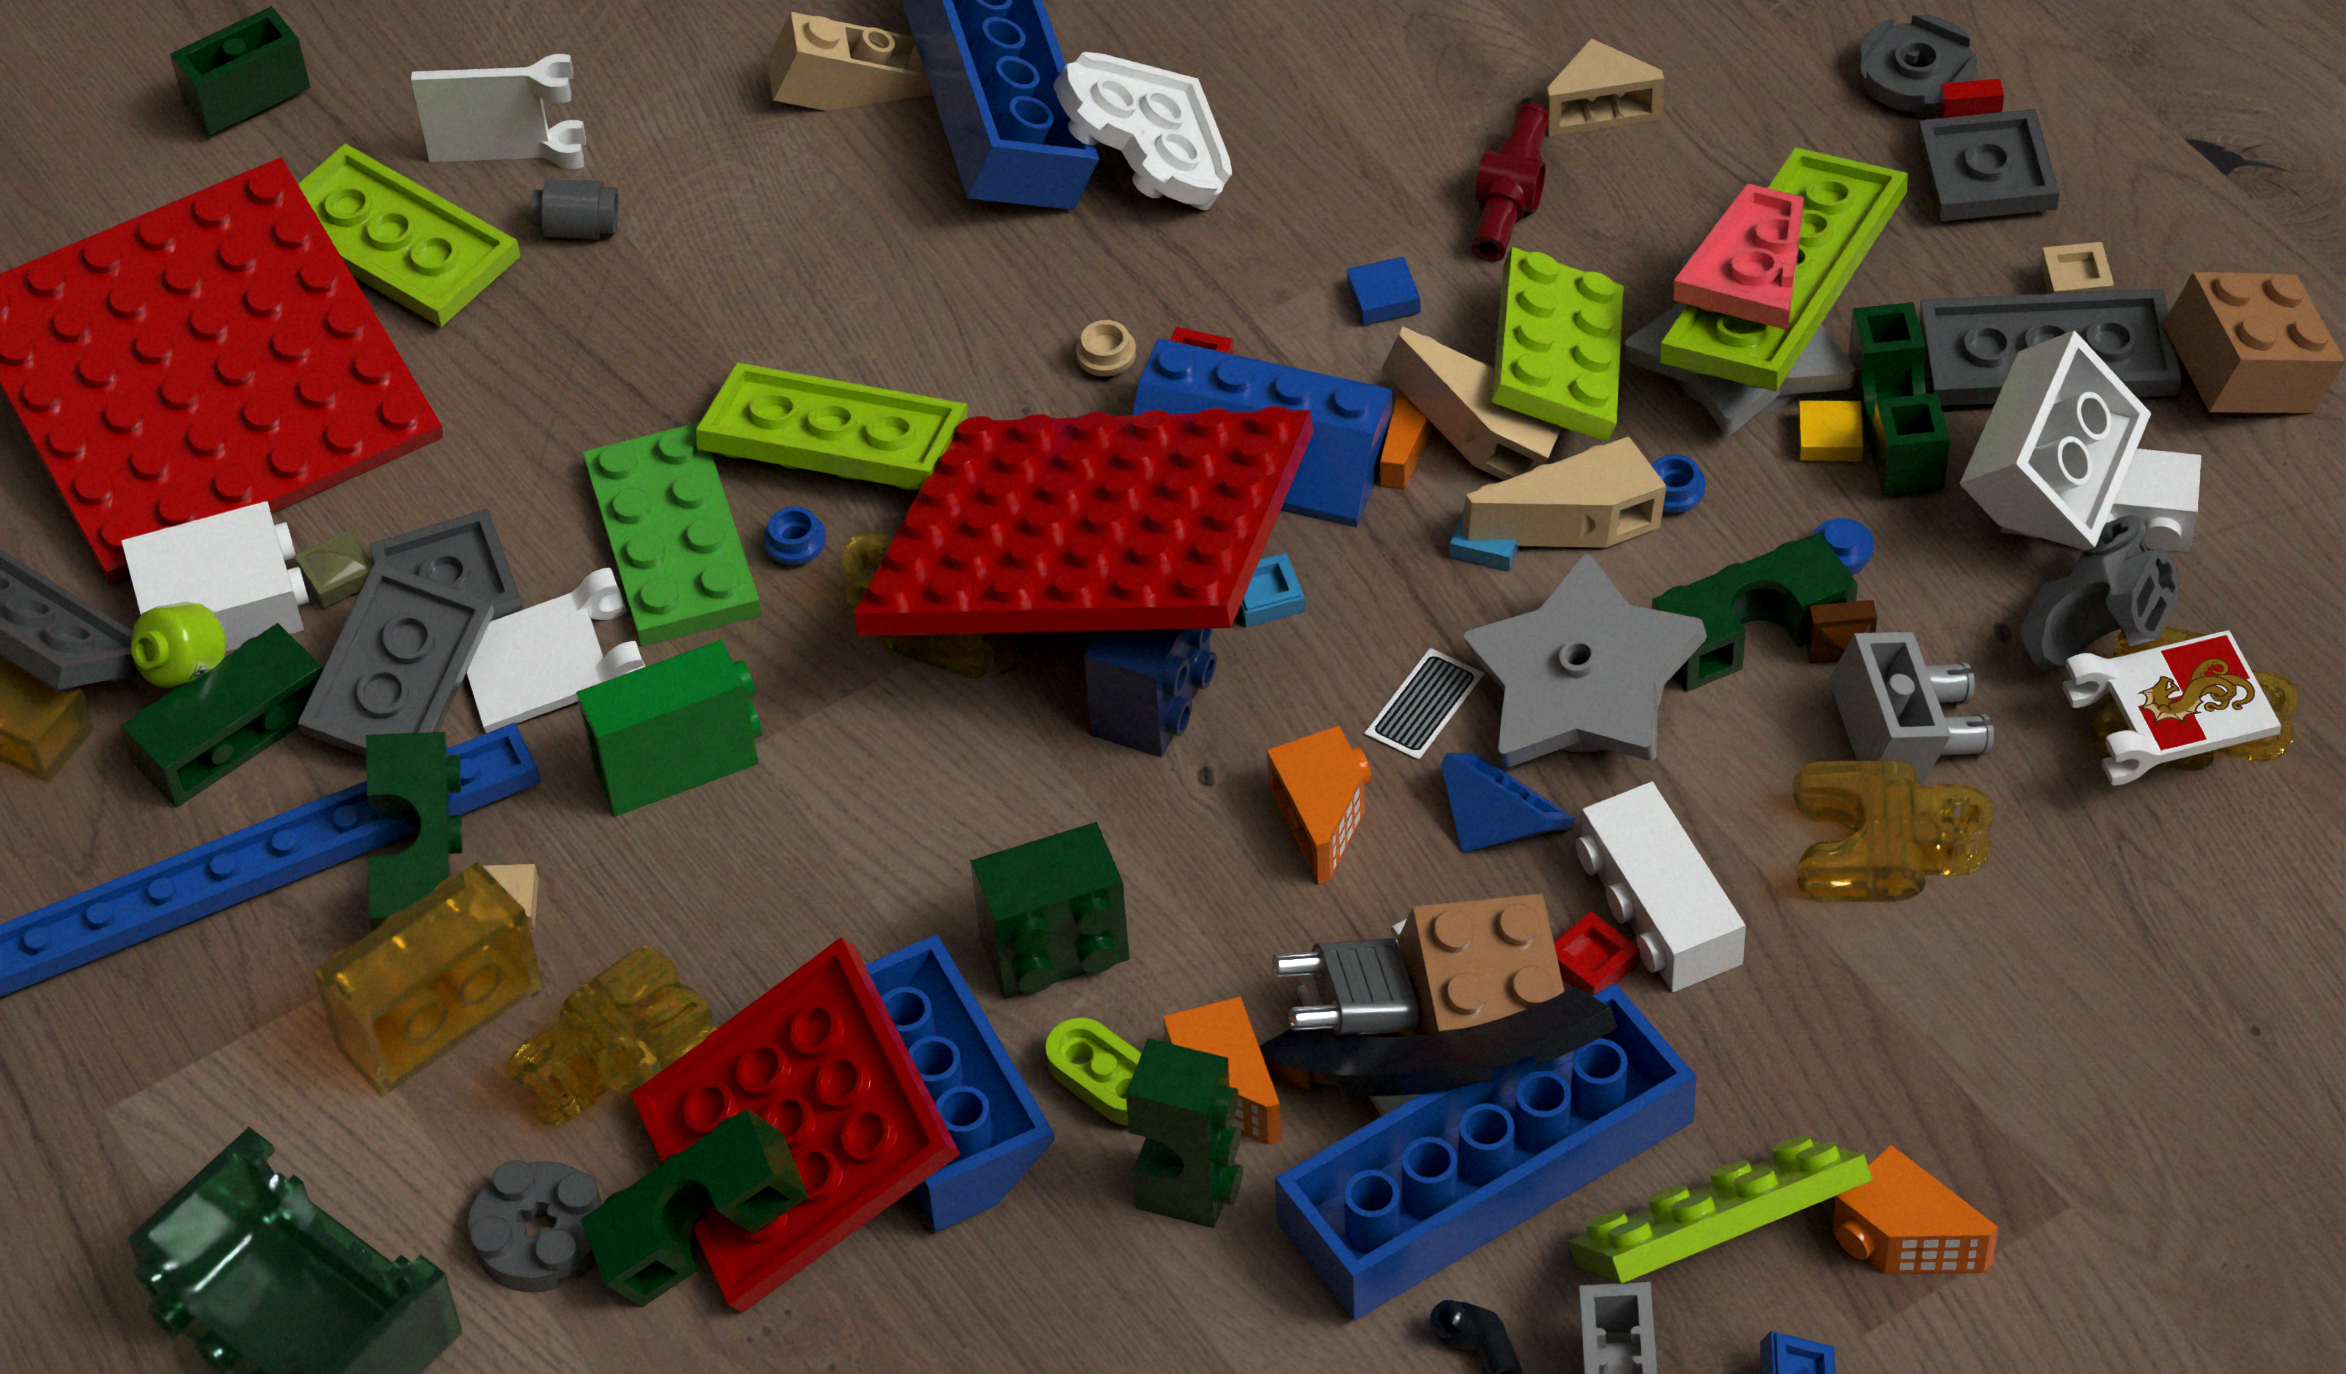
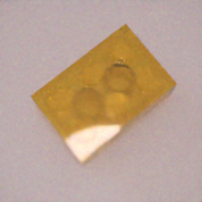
(429, 978)

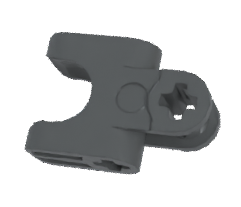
(2107, 591)

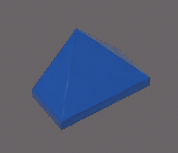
(1495, 807)

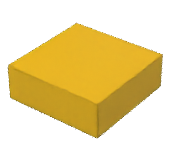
(1830, 431)

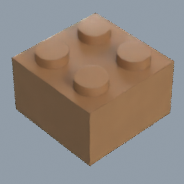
(2253, 342)
(1479, 960)

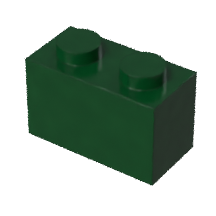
(240, 70)

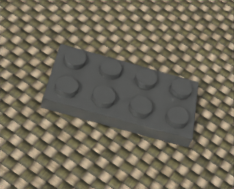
(1978, 338)
(58, 633)

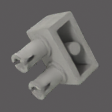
(1894, 705)

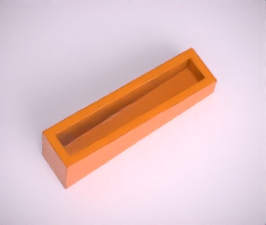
(1404, 443)

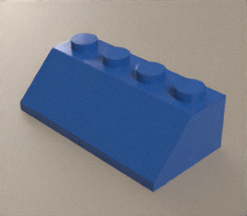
(1346, 417)
(968, 1078)

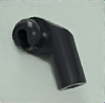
(1476, 1332)

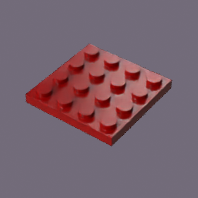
(842, 1089)

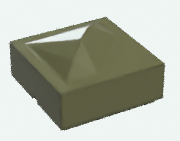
(334, 568)

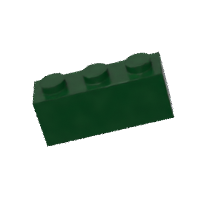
(223, 715)

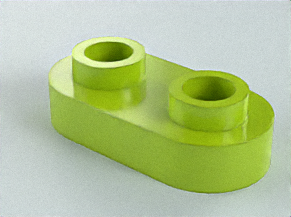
(1101, 1079)

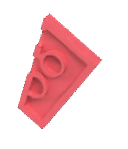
(1747, 259)

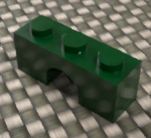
(1899, 417)
(1766, 588)
(412, 782)
(1190, 1146)
(646, 1229)

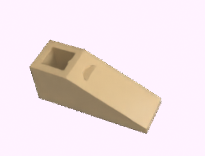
(843, 65)
(1457, 400)
(1575, 502)

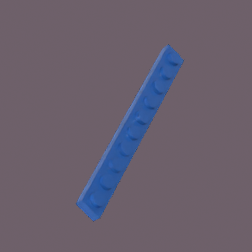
(239, 867)

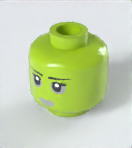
(177, 643)

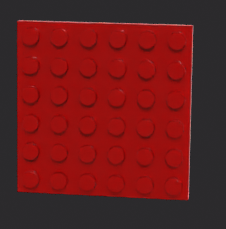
(202, 364)
(1088, 524)

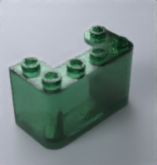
(282, 1283)

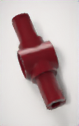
(1510, 182)

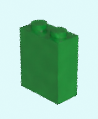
(670, 726)

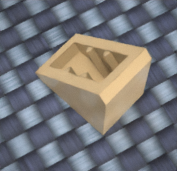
(1603, 91)

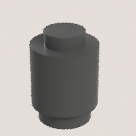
(575, 209)

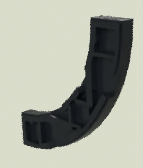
(1441, 1059)

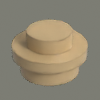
(1105, 348)

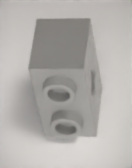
(1617, 1329)

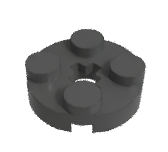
(1908, 88)
(527, 1192)

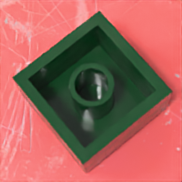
(1050, 910)

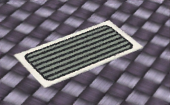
(1424, 703)

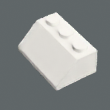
(2056, 444)

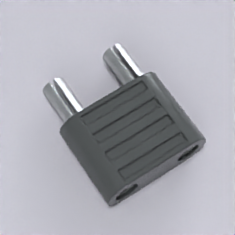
(1359, 985)

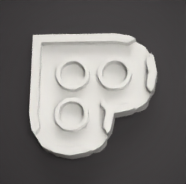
(1153, 119)

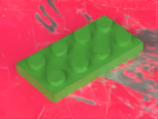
(671, 535)

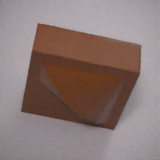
(1834, 625)

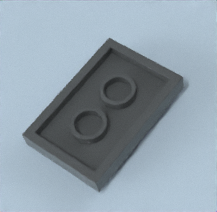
(395, 660)

